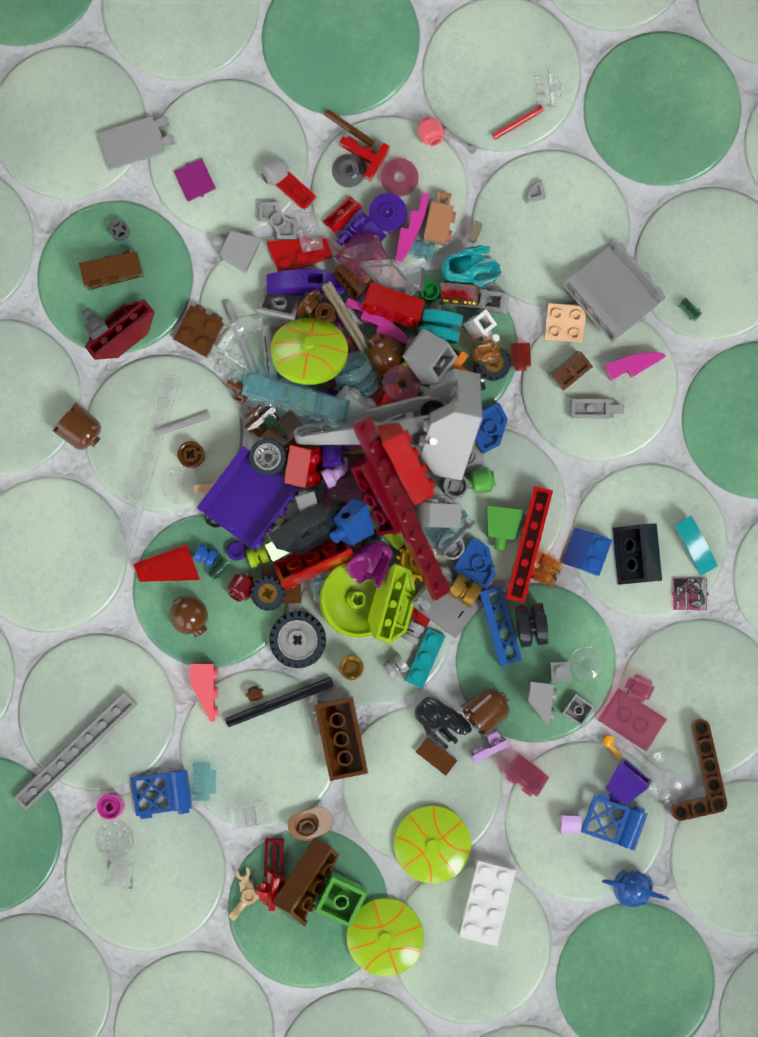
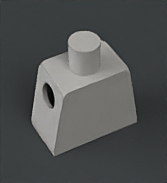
(237, 249)

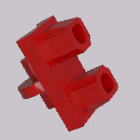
(269, 889)

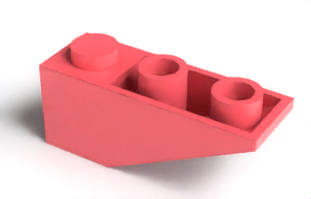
(203, 683)

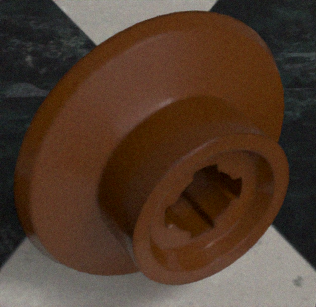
(309, 304)

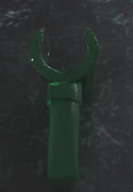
(272, 422)

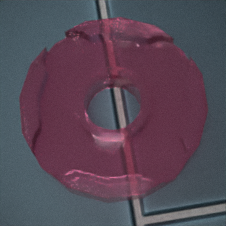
(399, 166)
(391, 387)

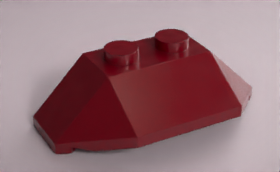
(126, 328)

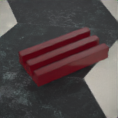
(266, 855)

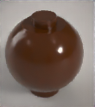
(384, 353)
(189, 615)

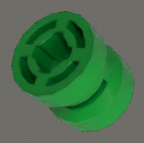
(432, 291)

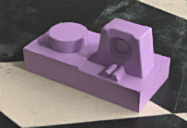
(496, 744)

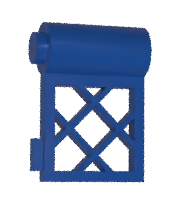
(177, 793)
(630, 823)

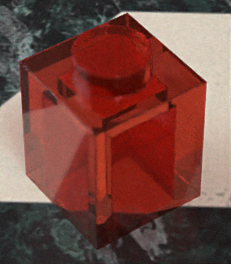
(520, 356)

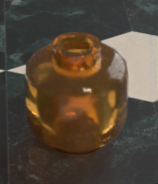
(486, 352)

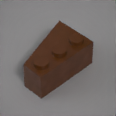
(111, 270)

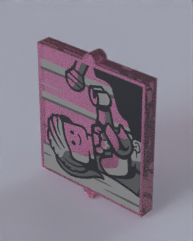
(689, 594)

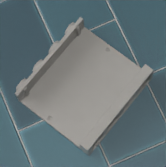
(614, 291)

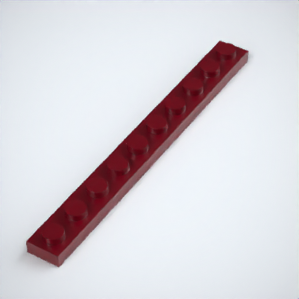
(401, 508)

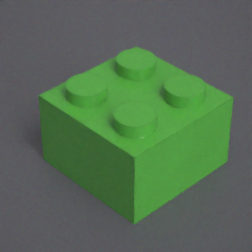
(341, 899)

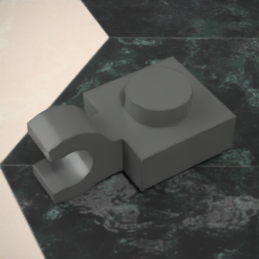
(95, 324)

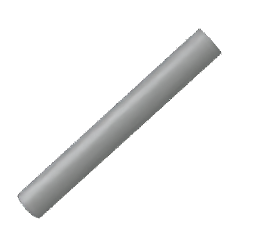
(187, 422)

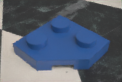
(491, 428)
(476, 563)

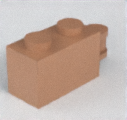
(439, 220)

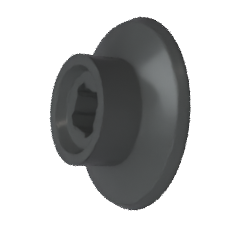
(348, 179)

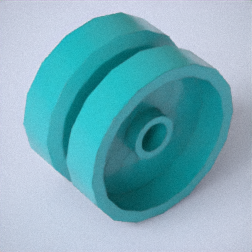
(440, 324)

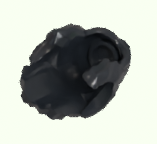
(436, 715)

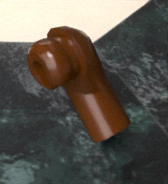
(238, 387)

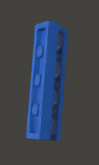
(492, 623)

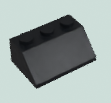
(637, 554)

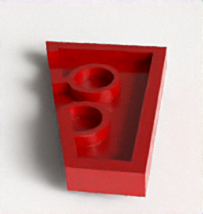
(289, 254)
(168, 566)

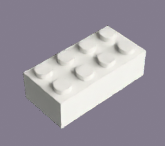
(487, 902)

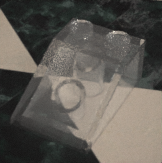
(395, 275)

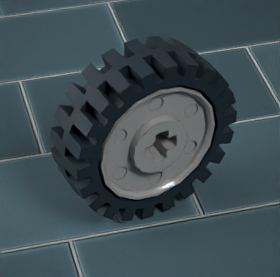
(282, 639)

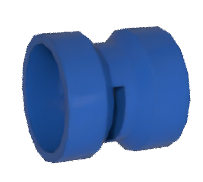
(206, 555)

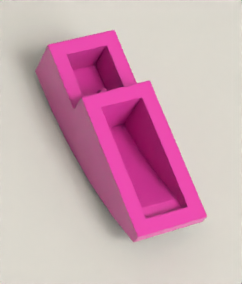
(632, 364)

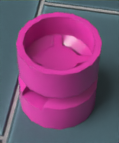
(110, 806)

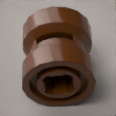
(329, 313)

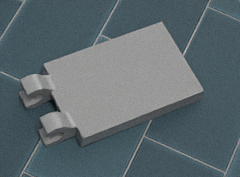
(134, 141)

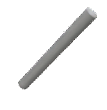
(242, 341)

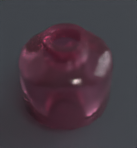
(639, 687)

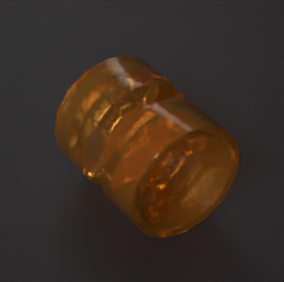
(547, 571)

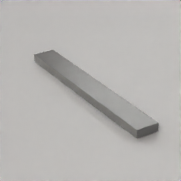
(75, 751)

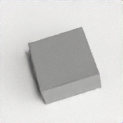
(578, 710)

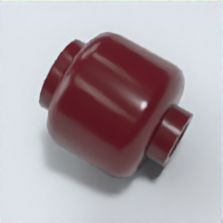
(240, 587)

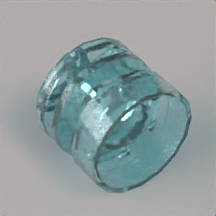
(358, 374)

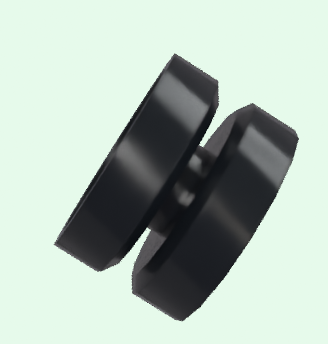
(533, 624)

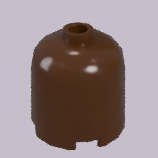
(78, 428)
(486, 710)

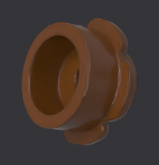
(254, 694)

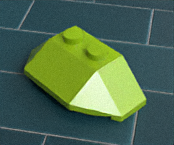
(392, 605)

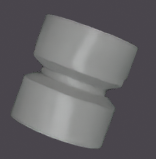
(455, 488)
(455, 551)

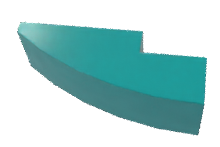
(695, 545)

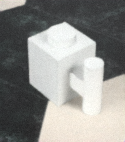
(481, 325)

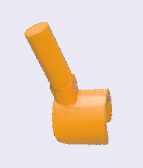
(608, 742)

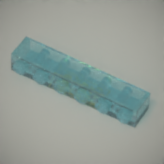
(296, 398)

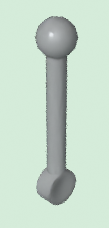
(472, 149)

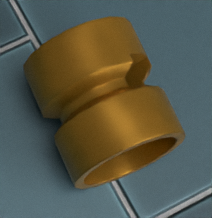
(465, 590)
(351, 667)

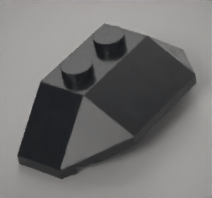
(308, 529)

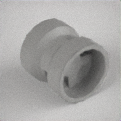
(410, 636)
(393, 670)

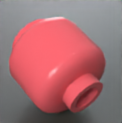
(430, 131)

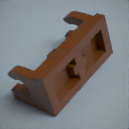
(570, 370)

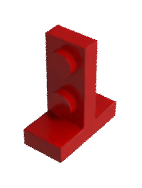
(366, 154)

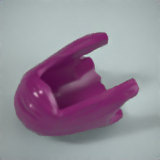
(370, 562)

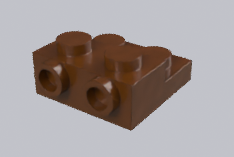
(199, 330)

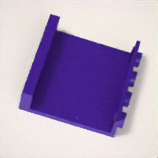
(247, 501)

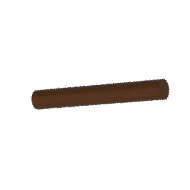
(348, 127)

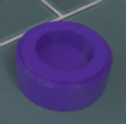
(236, 551)

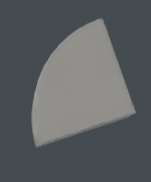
(536, 192)

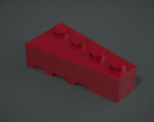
(375, 498)

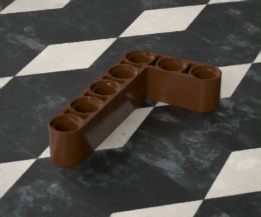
(714, 773)

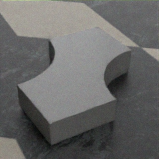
(271, 214)

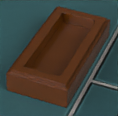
(436, 756)

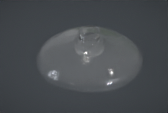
(664, 761)

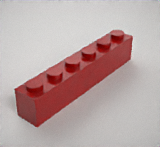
(529, 544)

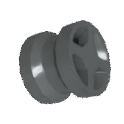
(118, 227)

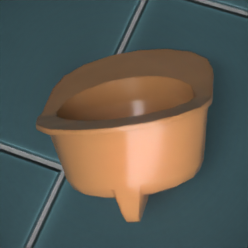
(310, 823)

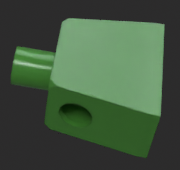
(502, 524)

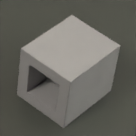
(560, 671)

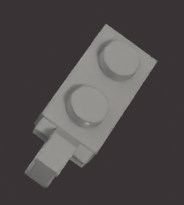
(594, 409)

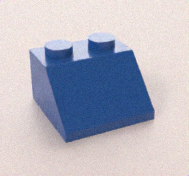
(586, 551)

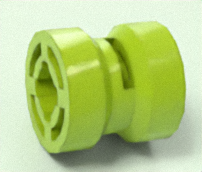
(253, 557)

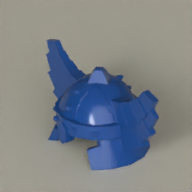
(633, 888)

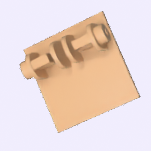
(565, 322)

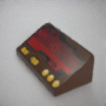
(459, 294)

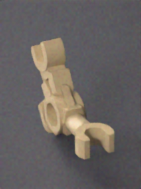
(247, 894)

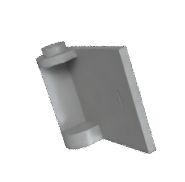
(446, 611)

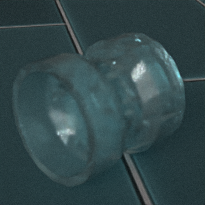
(419, 250)

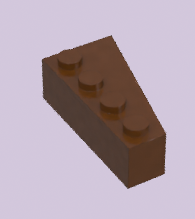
(306, 882)

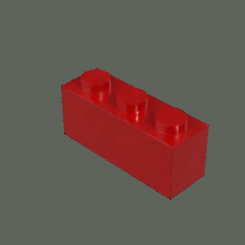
(392, 305)

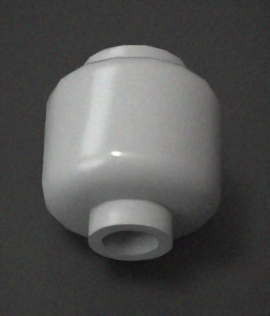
(273, 170)

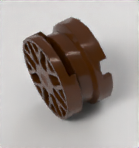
(190, 454)

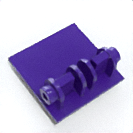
(358, 223)

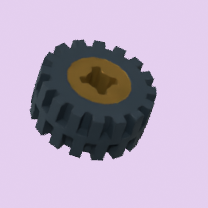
(497, 370)
(267, 588)

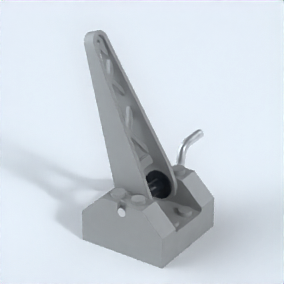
(439, 422)

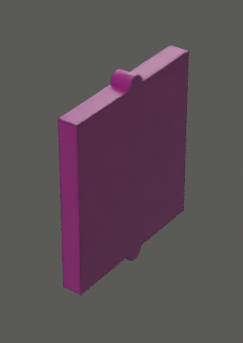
(195, 180)

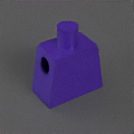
(627, 783)

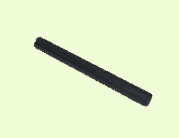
(279, 702)

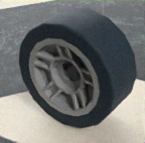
(278, 459)

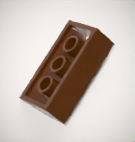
(341, 738)

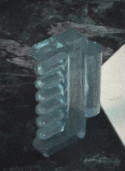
(208, 781)

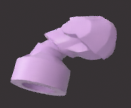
(333, 475)

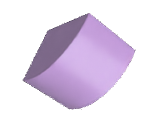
(570, 823)

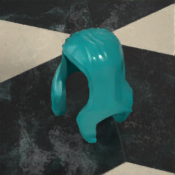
(471, 267)

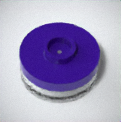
(388, 212)

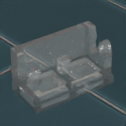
(308, 230)

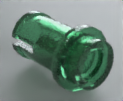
(690, 309)
(218, 568)

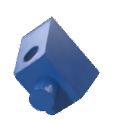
(352, 523)

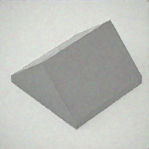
(278, 306)

